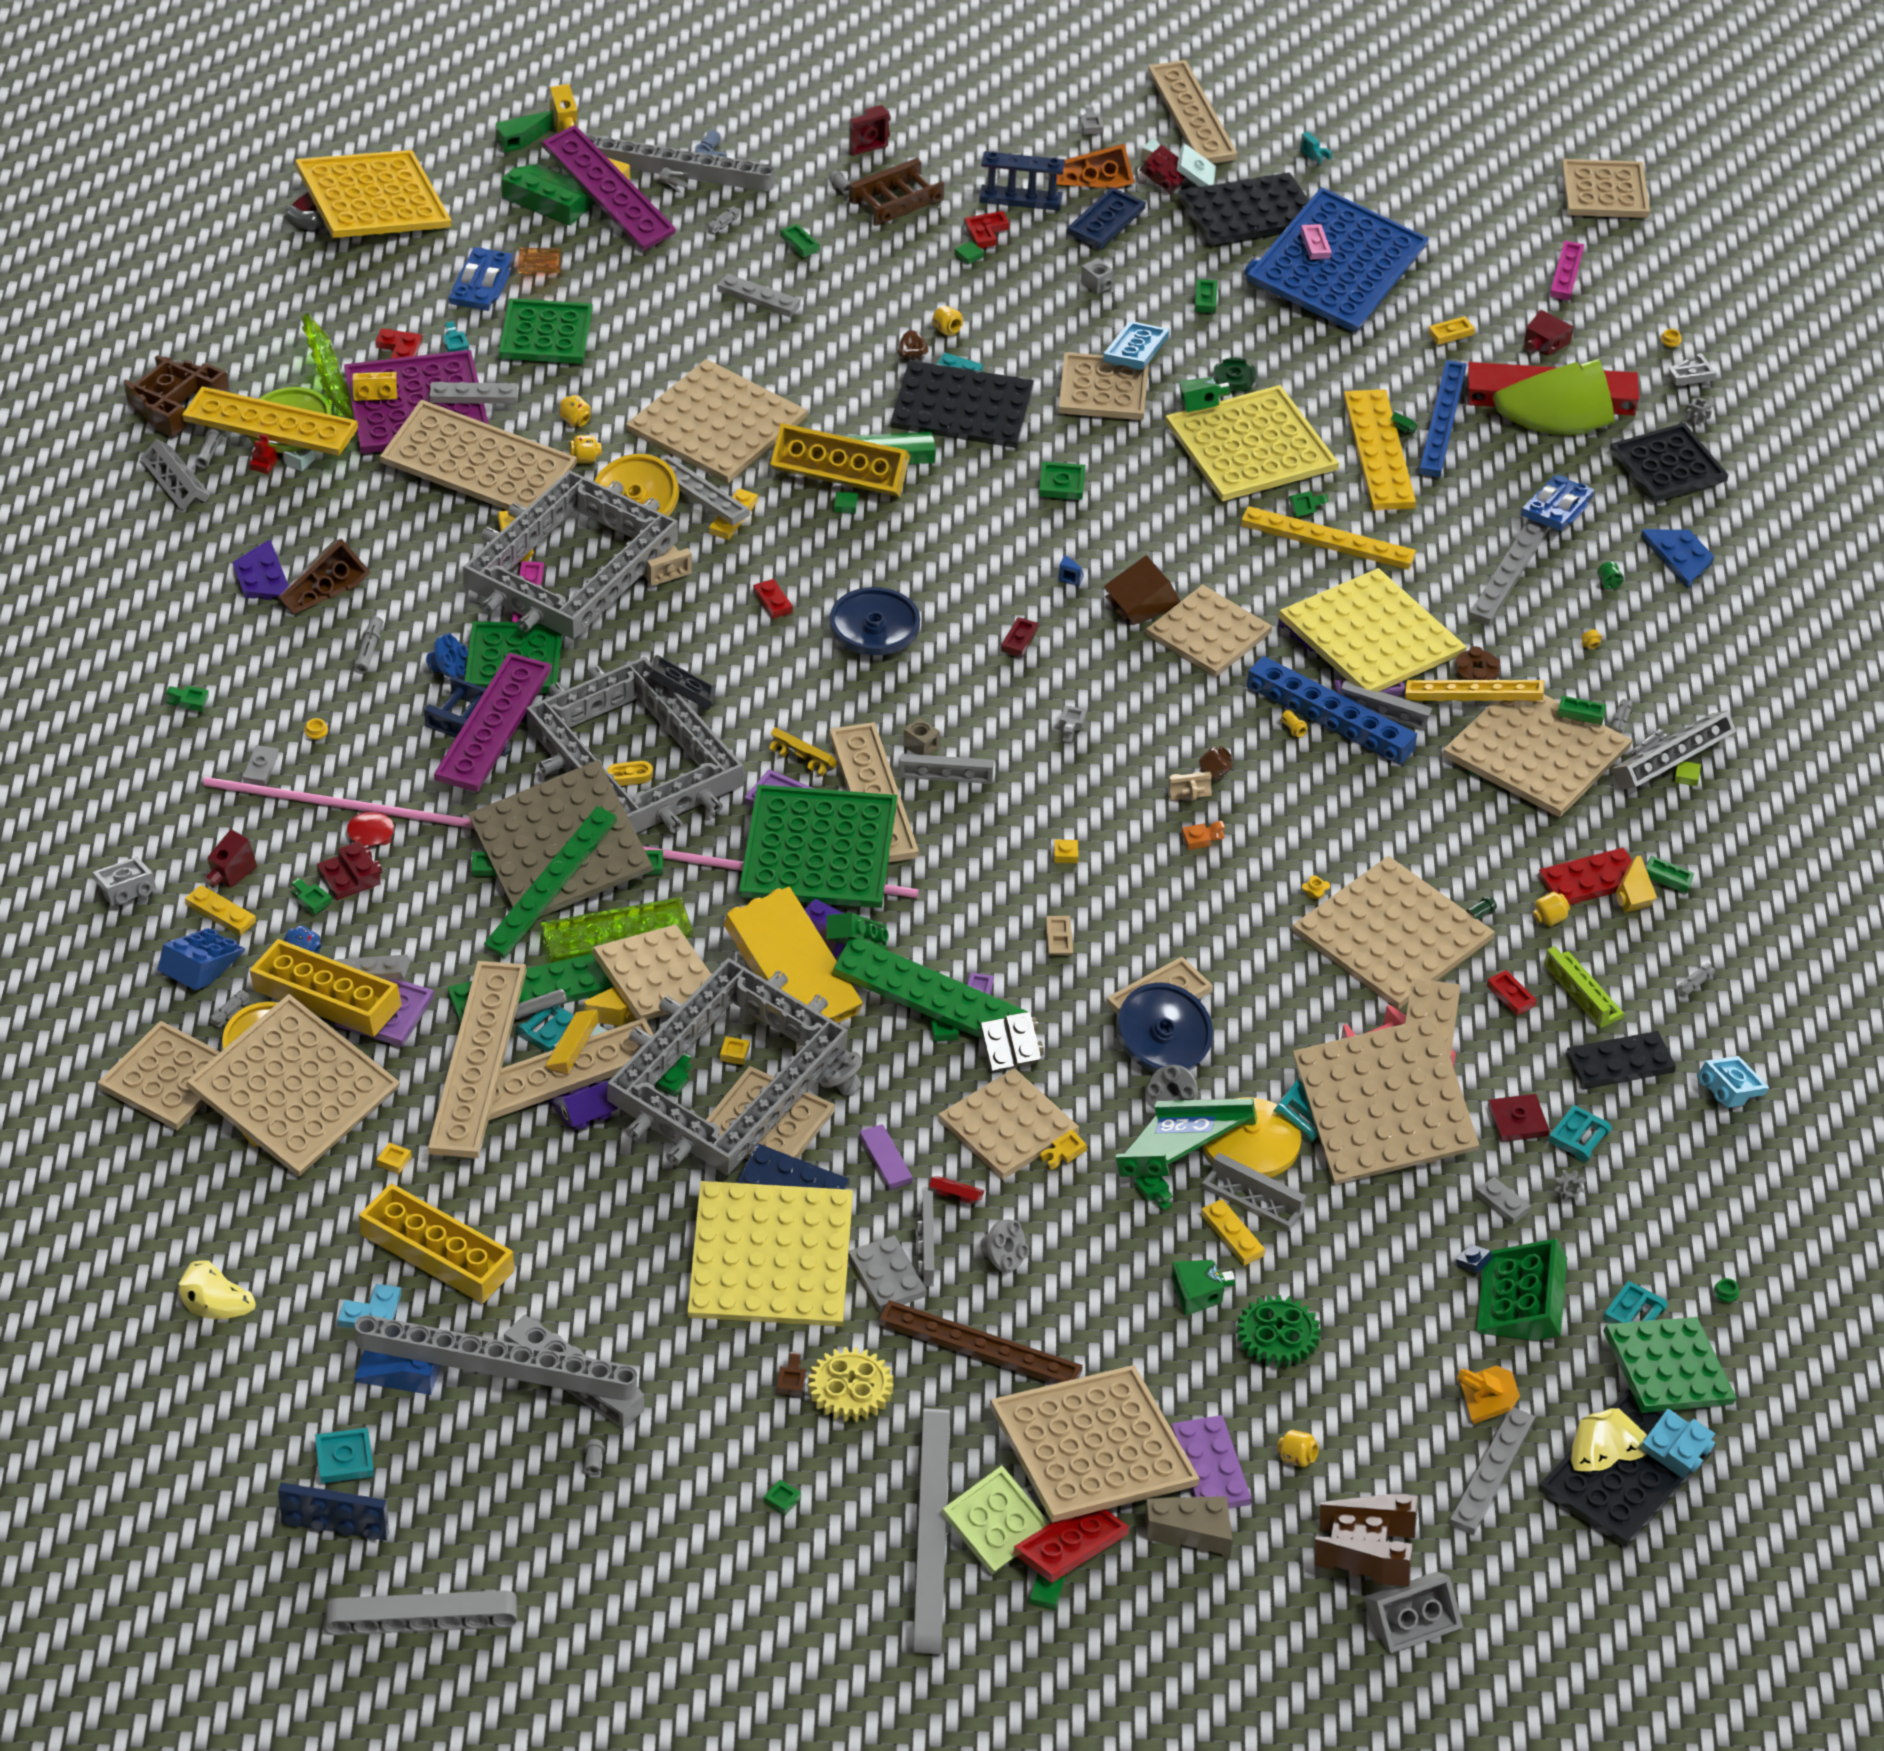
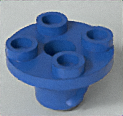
(448, 657)

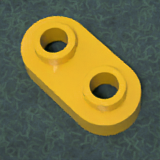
(628, 772)

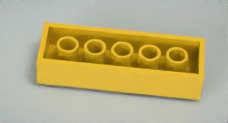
(840, 459)
(326, 987)
(436, 1243)

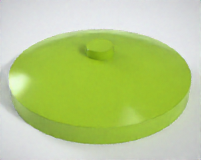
(299, 398)

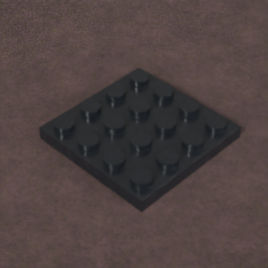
(1668, 462)

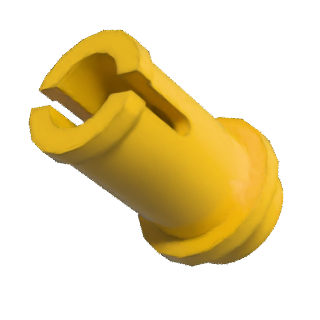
(1297, 727)

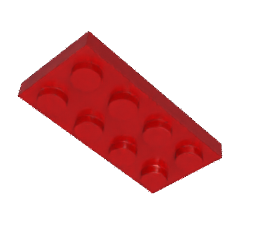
(1587, 876)
(1070, 1543)

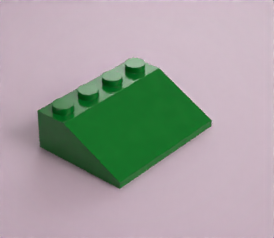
(546, 193)
(1524, 1291)

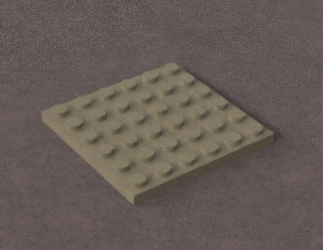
(535, 824)

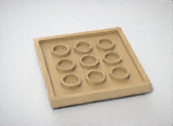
(1605, 188)
(1101, 389)
(1209, 630)
(650, 968)
(156, 1075)
(1007, 1123)
(792, 1131)

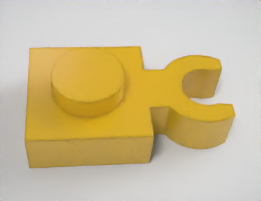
(1065, 1147)

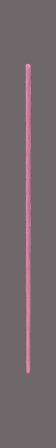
(465, 822)

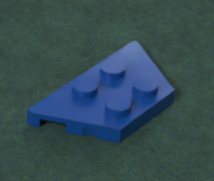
(1680, 552)

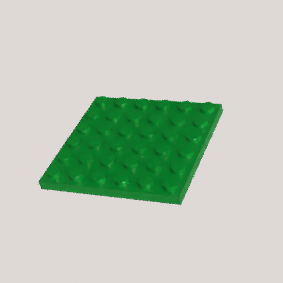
(819, 844)

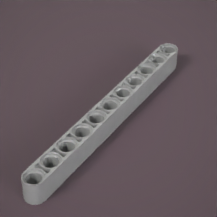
(698, 165)
(495, 1357)
(931, 1532)

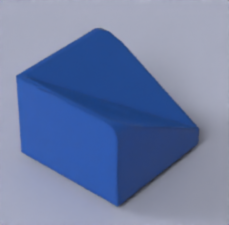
(1070, 571)

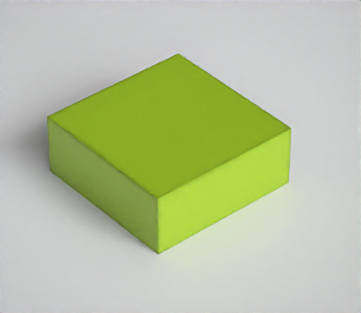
(1687, 773)

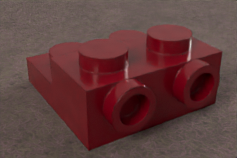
(869, 130)
(1162, 169)
(350, 871)

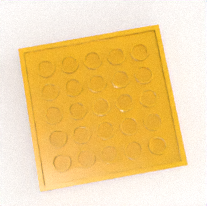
(372, 193)

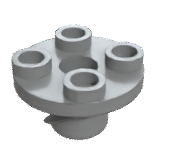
(843, 1073)
(1172, 1084)
(1005, 1245)

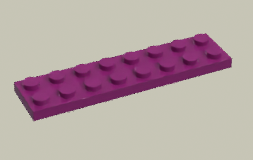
(609, 187)
(492, 722)

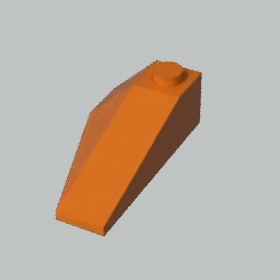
(1098, 169)

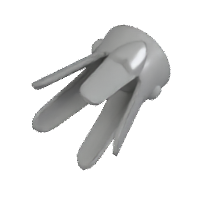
(668, 177)

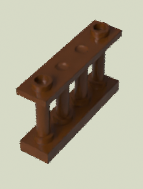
(892, 178)

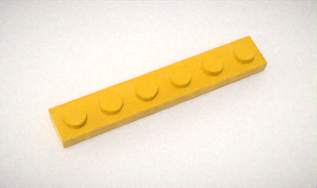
(1474, 690)

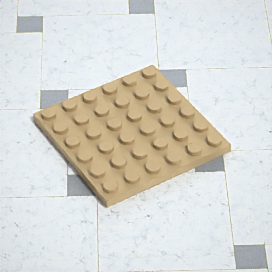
(715, 420)
(1537, 752)
(1392, 930)
(293, 1085)
(1385, 1100)
(1093, 1443)

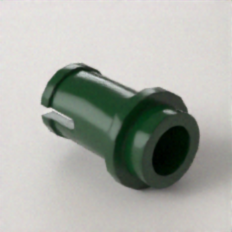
(1485, 906)

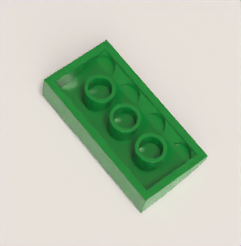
(918, 444)

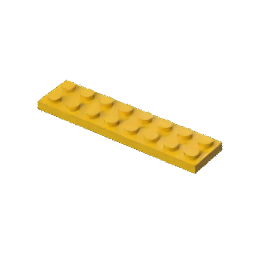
(275, 420)
(1379, 450)

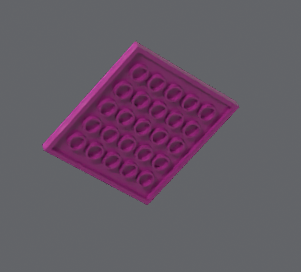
(383, 418)

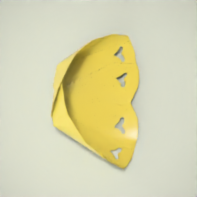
(213, 1292)
(1606, 1434)

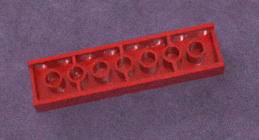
(1493, 377)

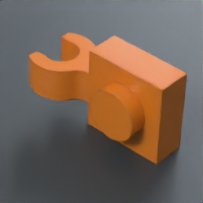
(1199, 836)

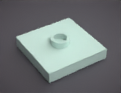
(1195, 167)

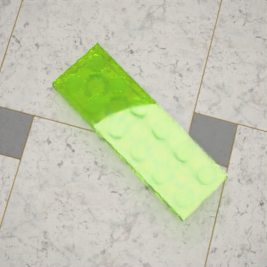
(327, 367)
(579, 934)

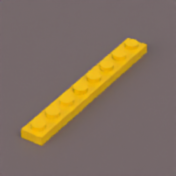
(1328, 538)

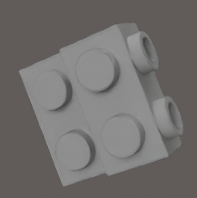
(125, 881)

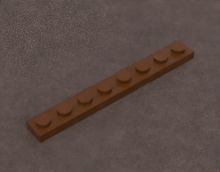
(978, 1344)

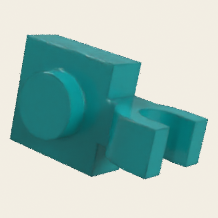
(1311, 148)
(454, 340)

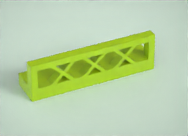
(1582, 987)

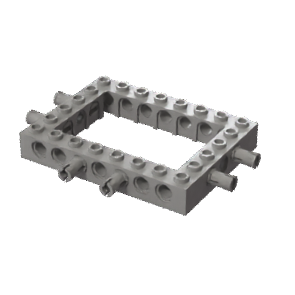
(489, 568)
(718, 767)
(731, 983)

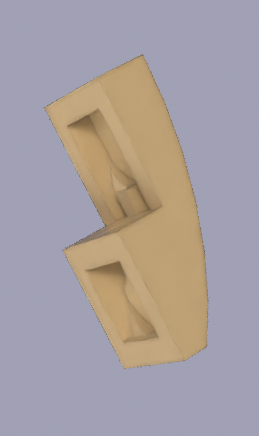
(1059, 935)

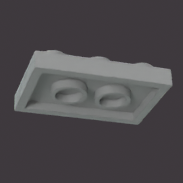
(887, 1272)

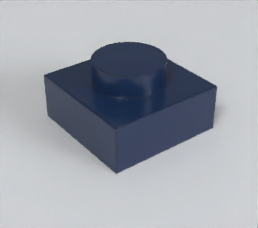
(1474, 1258)

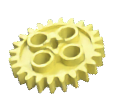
(850, 1384)

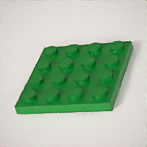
(546, 331)
(494, 640)
(1669, 1364)

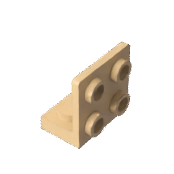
(669, 566)

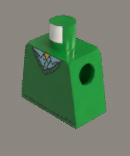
(1201, 393)
(1199, 1284)

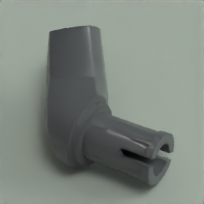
(303, 219)

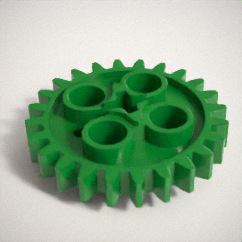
(1278, 1331)

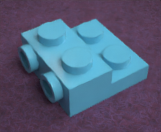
(1731, 1081)
(1678, 1443)

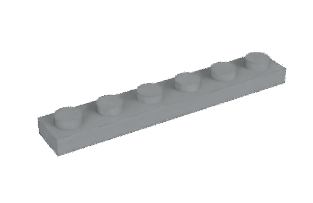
(707, 493)
(1492, 1471)

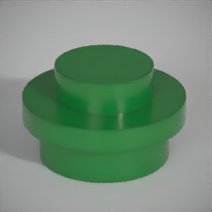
(1726, 1290)

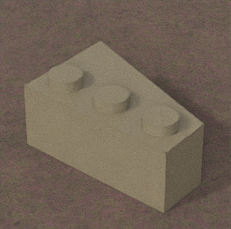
(1190, 1522)

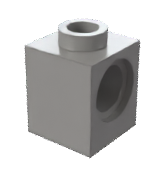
(1097, 276)

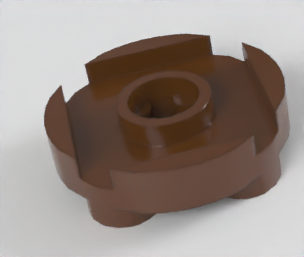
(1475, 657)

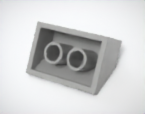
(1414, 1613)

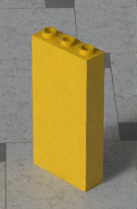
(781, 937)

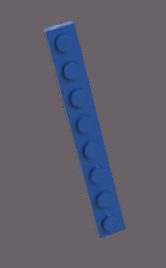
(1443, 418)

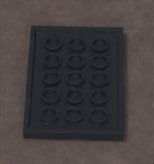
(1244, 207)
(962, 403)
(1620, 1497)

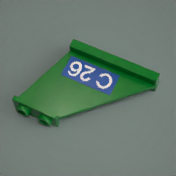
(1181, 1129)

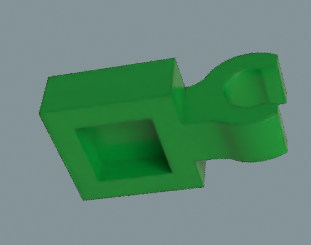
(1305, 503)
(190, 698)
(311, 898)
(676, 1077)
(1154, 1188)

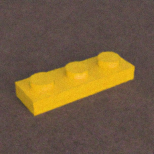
(724, 529)
(220, 910)
(1233, 1232)

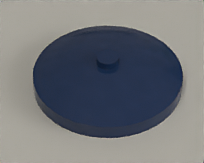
(874, 621)
(1164, 1027)

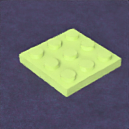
(994, 1518)

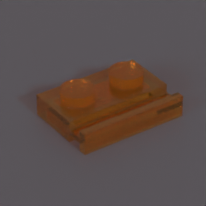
(539, 260)

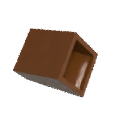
(1141, 592)

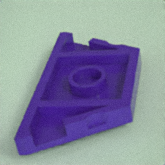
(260, 573)

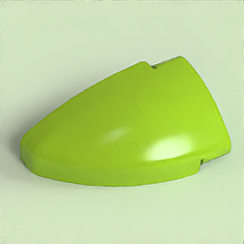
(1560, 401)

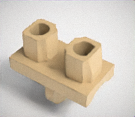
(1190, 786)

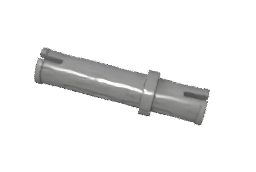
(213, 438)
(373, 629)

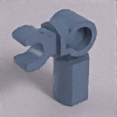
(709, 143)

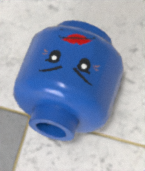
(304, 938)

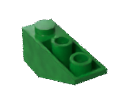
(522, 131)
(850, 925)

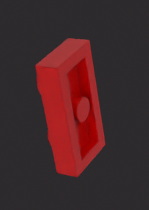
(773, 598)
(1511, 992)
(966, 1192)

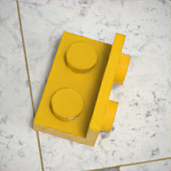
(375, 386)

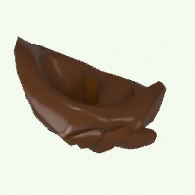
(912, 346)

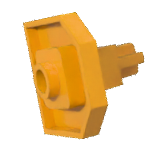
(1488, 1392)

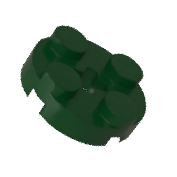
(1244, 377)

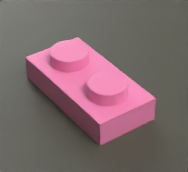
(1315, 241)

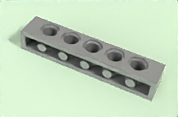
(1673, 750)
(533, 1334)

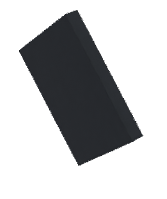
(682, 682)

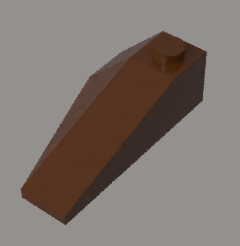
(326, 576)

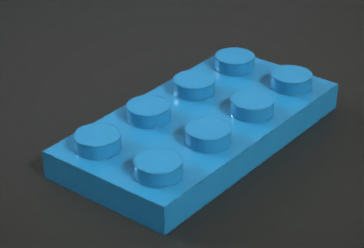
(1136, 345)

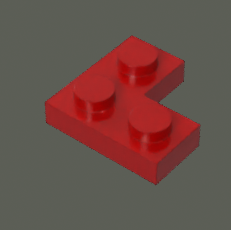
(982, 228)
(402, 343)

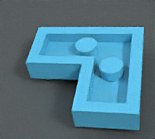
(382, 1304)

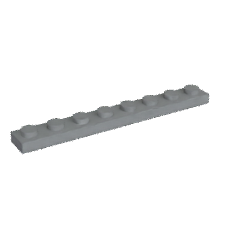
(1508, 572)

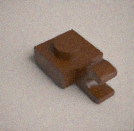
(791, 1378)

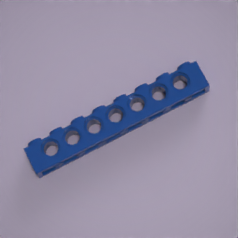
(1332, 710)

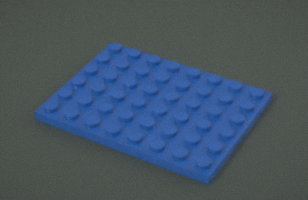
(1363, 267)

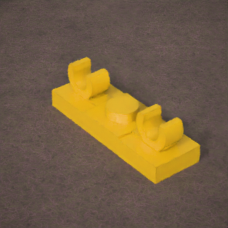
(802, 750)

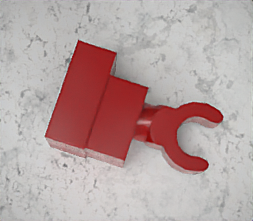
(263, 456)

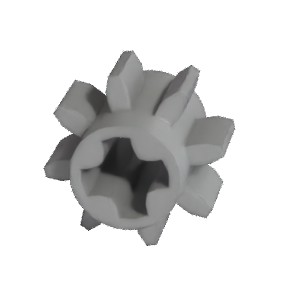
(1698, 411)
(1563, 1184)

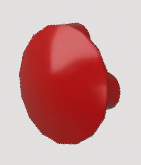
(370, 829)

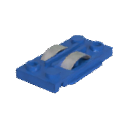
(481, 279)
(1558, 502)

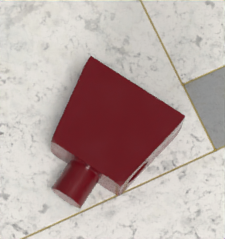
(1547, 334)
(230, 860)

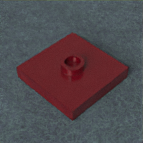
(1518, 1117)

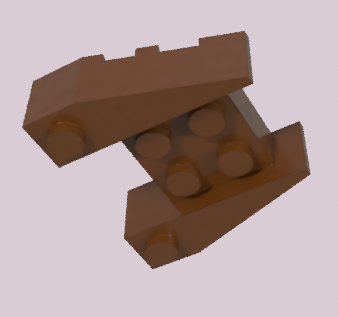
(163, 389)
(1361, 1536)

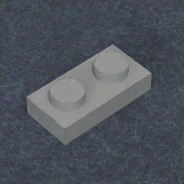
(1503, 1200)

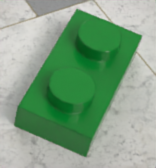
(1206, 296)

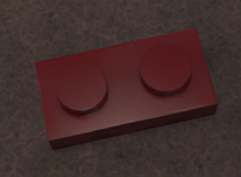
(1019, 637)

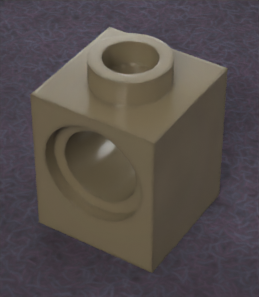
(921, 738)

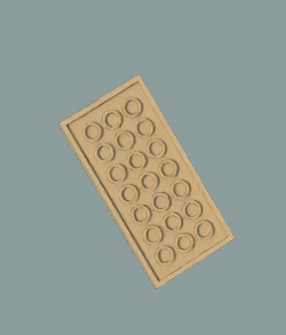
(474, 457)

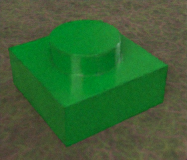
(1403, 423)

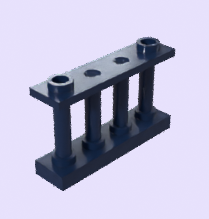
(1022, 197)
(450, 723)

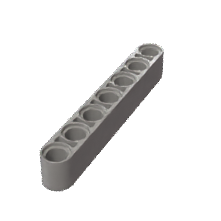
(421, 1612)

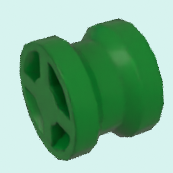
(1610, 575)

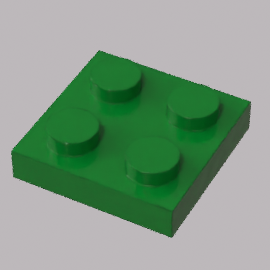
(1062, 480)

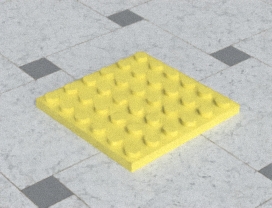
(1252, 443)
(1372, 631)
(770, 1254)

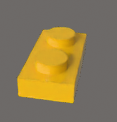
(1451, 330)

